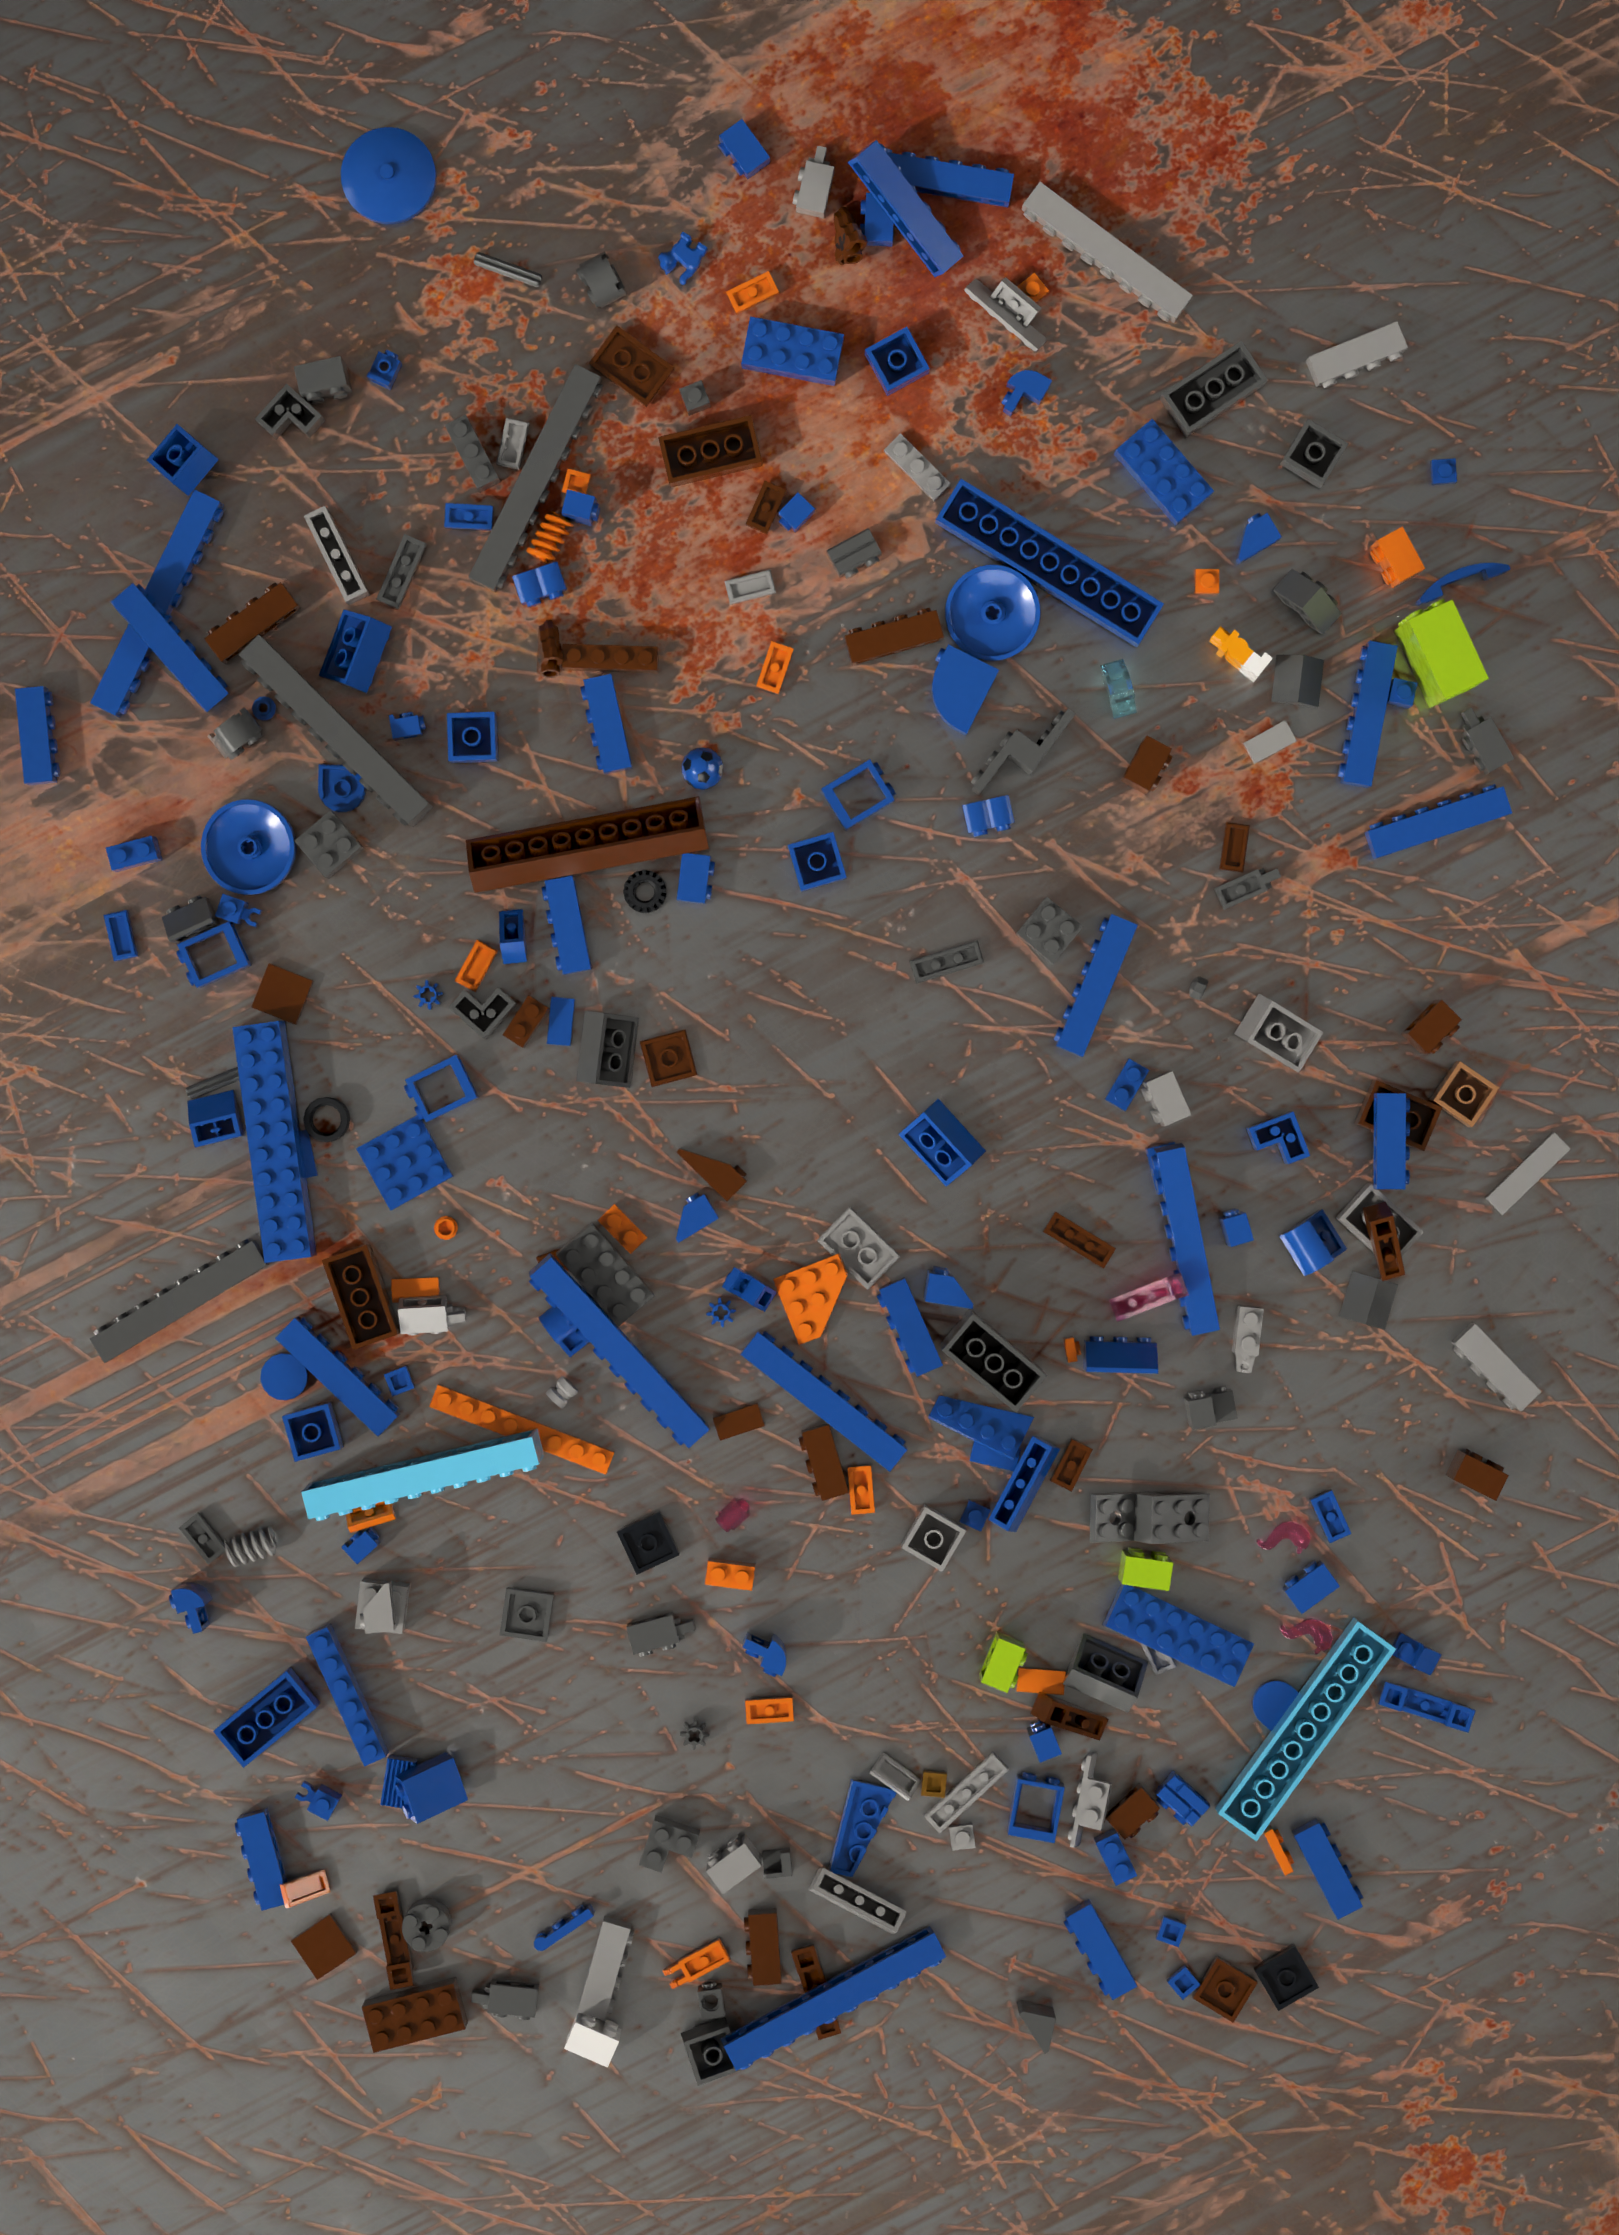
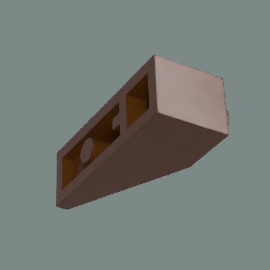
(718, 1174)
(1384, 1240)
(1068, 1716)

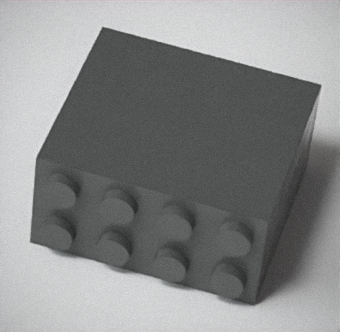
(992, 1360)

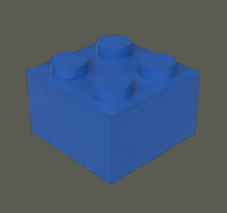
(897, 361)
(182, 459)
(472, 737)
(817, 861)
(313, 1431)

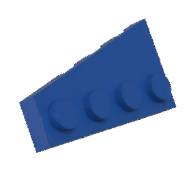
(986, 1425)
(861, 1815)

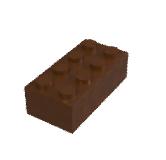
(710, 451)
(361, 1296)
(414, 2014)

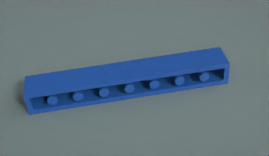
(1186, 1237)
(824, 1401)

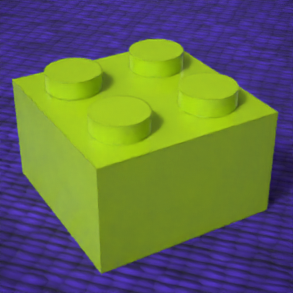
(1145, 1569)
(1002, 1662)

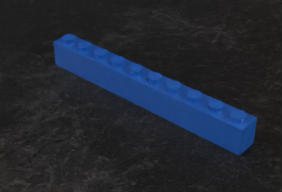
(165, 589)
(618, 1350)
(833, 1998)

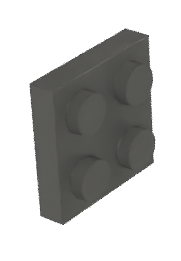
(526, 1614)

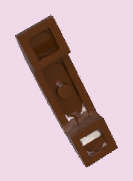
(395, 1946)
(811, 1976)

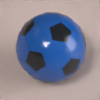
(702, 768)

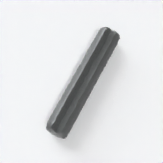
(507, 269)
(212, 1083)

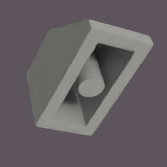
(380, 1611)

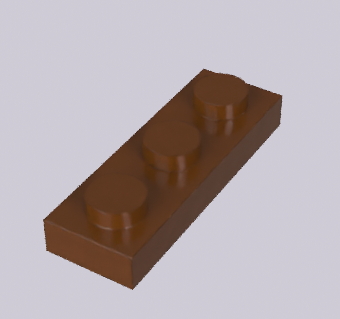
(1079, 1240)

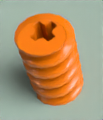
(549, 538)

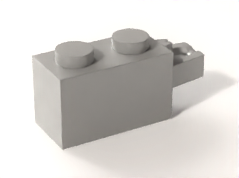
(815, 185)
(428, 1315)
(1247, 1336)

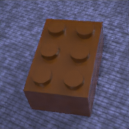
(1421, 1117)

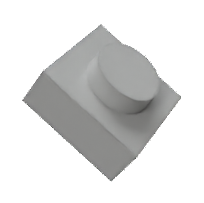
(962, 1836)

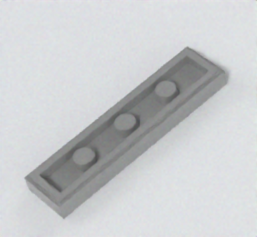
(1527, 1173)
(966, 1792)

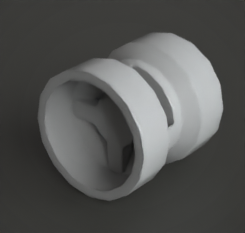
(562, 1392)

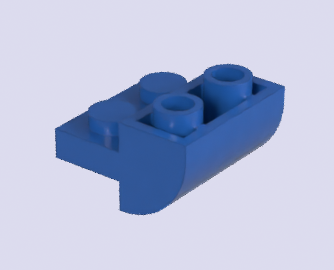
(1313, 1242)
(561, 1332)
(191, 1598)
(772, 1653)

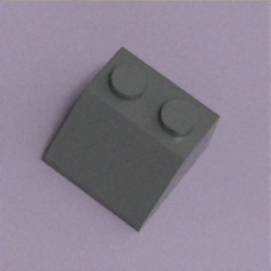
(190, 919)

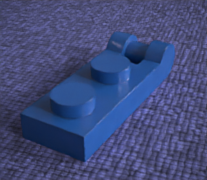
(563, 1927)

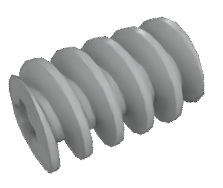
(251, 1547)

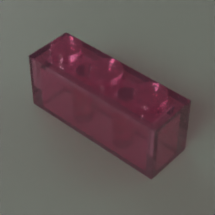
(1149, 1297)

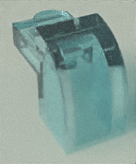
(1119, 688)

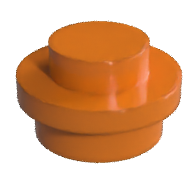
(446, 1227)

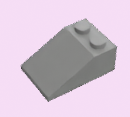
(1278, 1033)

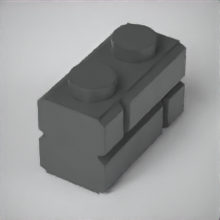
(854, 553)

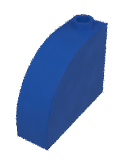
(960, 687)

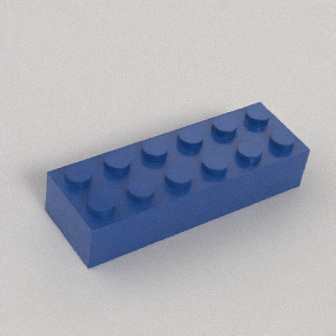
(1178, 1634)

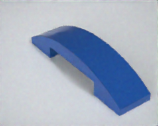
(1488, 571)
(1426, 1706)

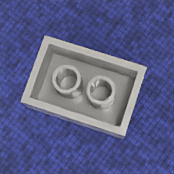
(1353, 1218)

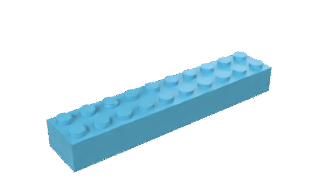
(423, 1474)
(1305, 1729)

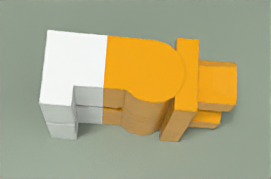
(1239, 654)

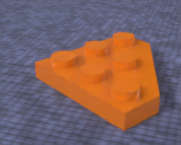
(811, 1295)

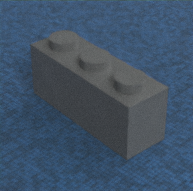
(472, 453)

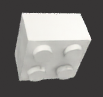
(593, 2038)

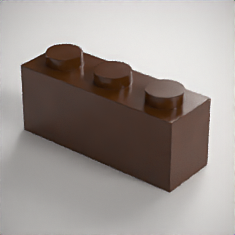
(823, 1462)
(763, 1947)

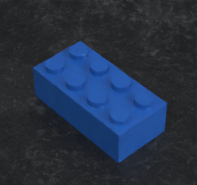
(792, 351)
(1163, 472)
(266, 1717)

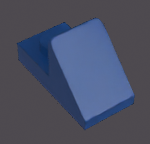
(1415, 1653)

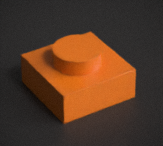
(1033, 288)
(576, 481)
(1206, 581)
(1072, 1349)

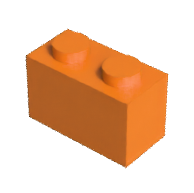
(730, 1574)

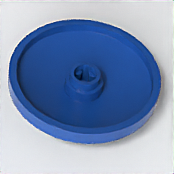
(388, 175)
(992, 612)
(248, 847)

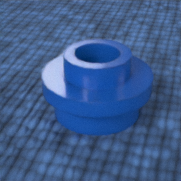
(271, 708)

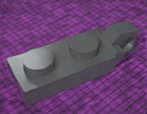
(1245, 887)

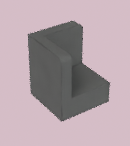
(777, 1863)

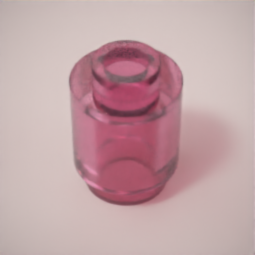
(733, 1514)

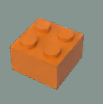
(1396, 557)

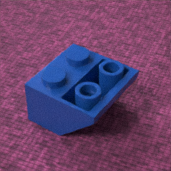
(215, 1118)

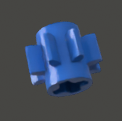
(423, 990)
(717, 1317)

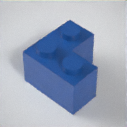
(1283, 1131)

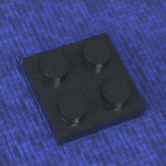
(648, 1543)
(1286, 1977)

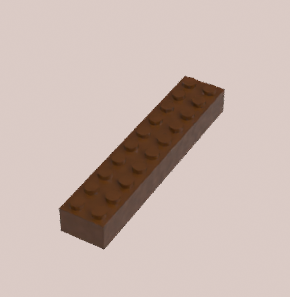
(586, 844)

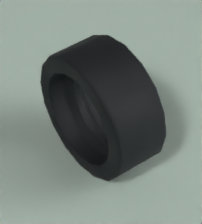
(311, 1129)

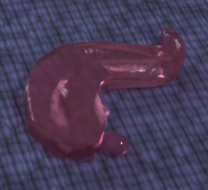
(1290, 1530)
(1317, 1629)

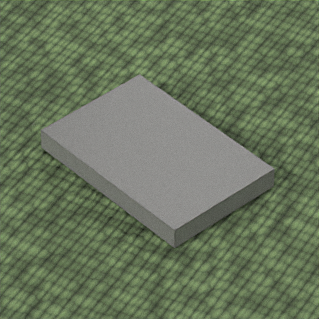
(860, 1247)

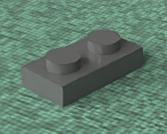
(203, 1538)

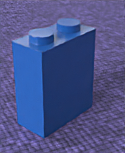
(430, 1788)

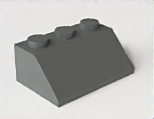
(607, 1049)
(1106, 1673)

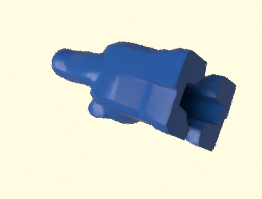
(686, 256)

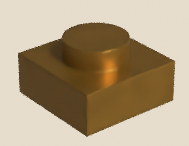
(933, 1784)

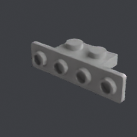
(1011, 308)
(1092, 1801)

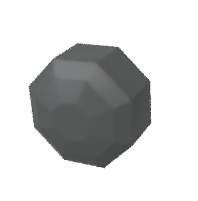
(1198, 988)

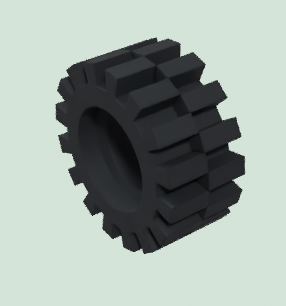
(630, 891)

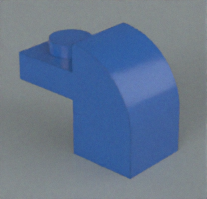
(1027, 384)
(749, 1288)

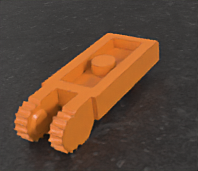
(698, 1963)

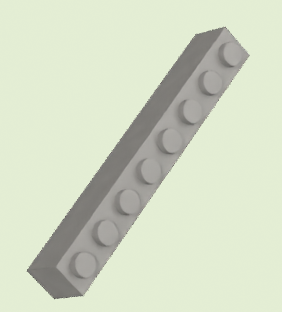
(1106, 252)

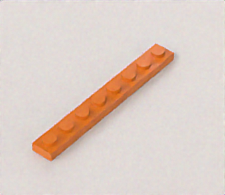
(509, 1423)

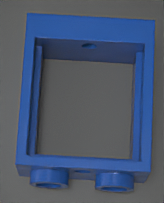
(836, 805)
(235, 945)
(463, 1078)
(1031, 1831)

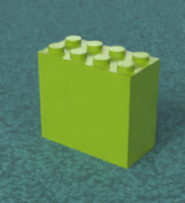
(1440, 652)

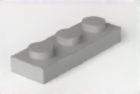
(917, 467)

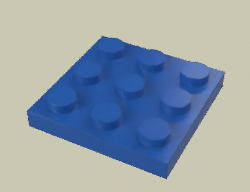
(404, 1162)

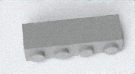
(1356, 354)
(336, 555)
(1496, 1367)
(857, 1900)
(604, 1968)

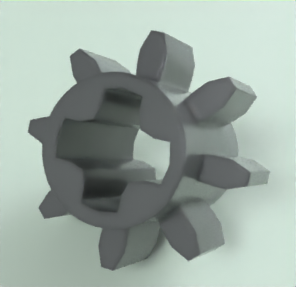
(694, 1727)

